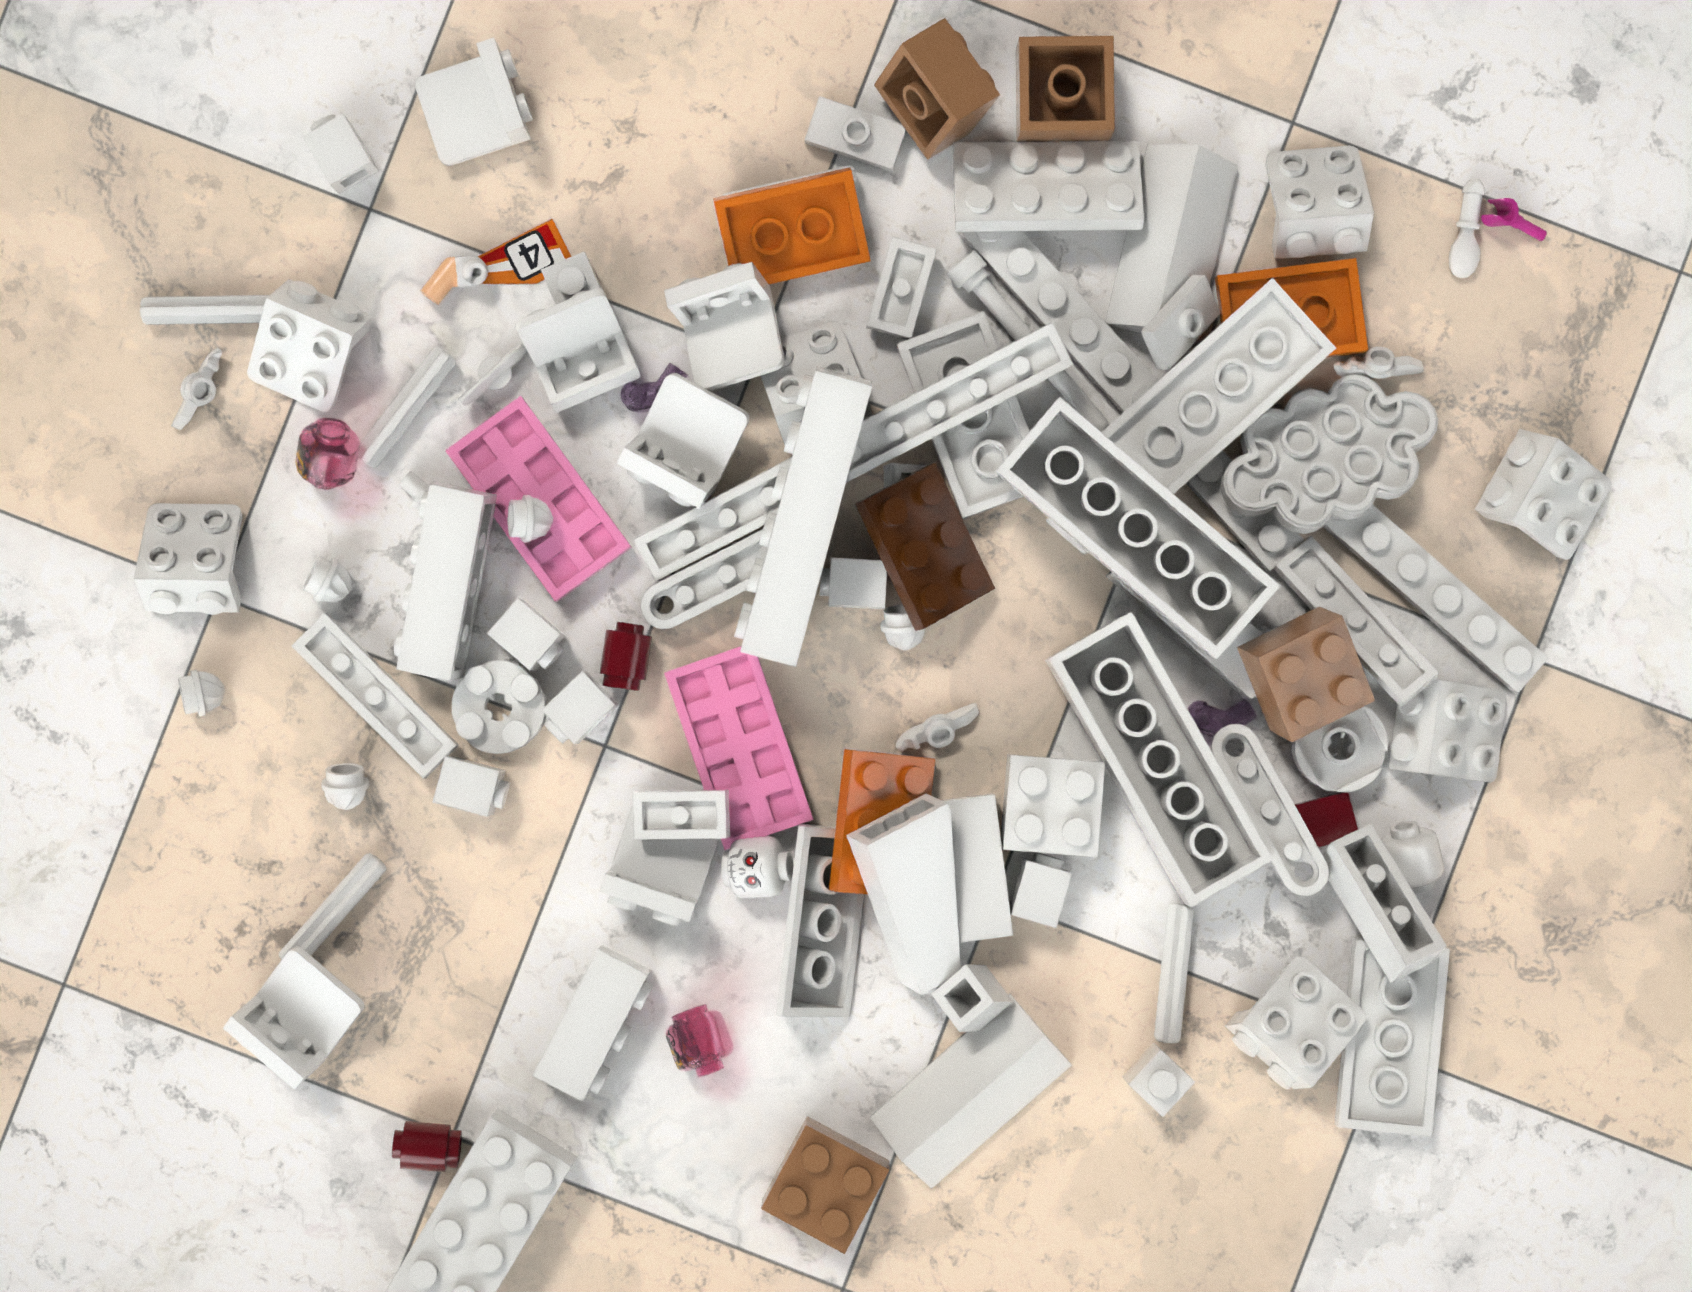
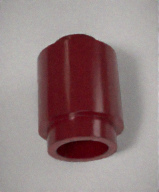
(625, 656)
(427, 1146)

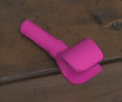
(1509, 216)

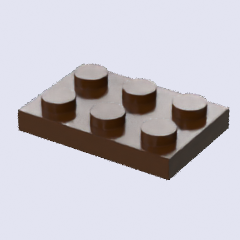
(925, 546)

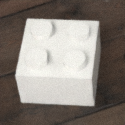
(1052, 805)

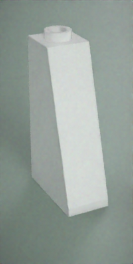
(912, 888)

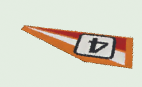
(525, 255)

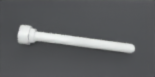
(973, 276)

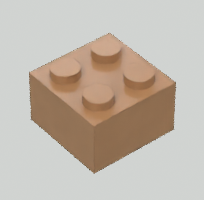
(936, 88)
(1065, 88)
(1306, 673)
(825, 1185)

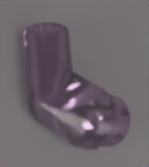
(640, 396)
(1211, 719)

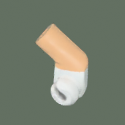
(454, 272)

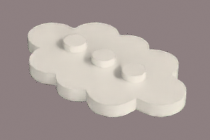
(1329, 454)

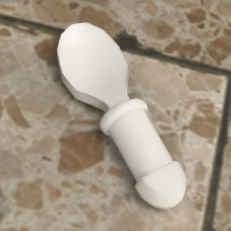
(1465, 250)

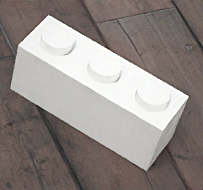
(979, 869)
(1382, 903)
(594, 1024)

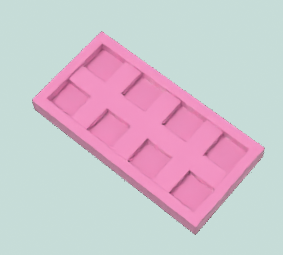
(517, 458)
(739, 743)

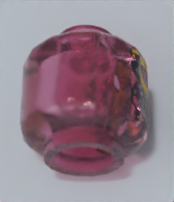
(327, 453)
(699, 1040)

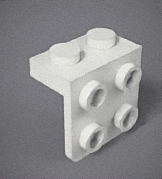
(474, 106)
(1319, 202)
(728, 325)
(306, 343)
(578, 349)
(803, 352)
(685, 441)
(1545, 492)
(189, 558)
(1450, 732)
(658, 874)
(296, 1017)
(1298, 1025)

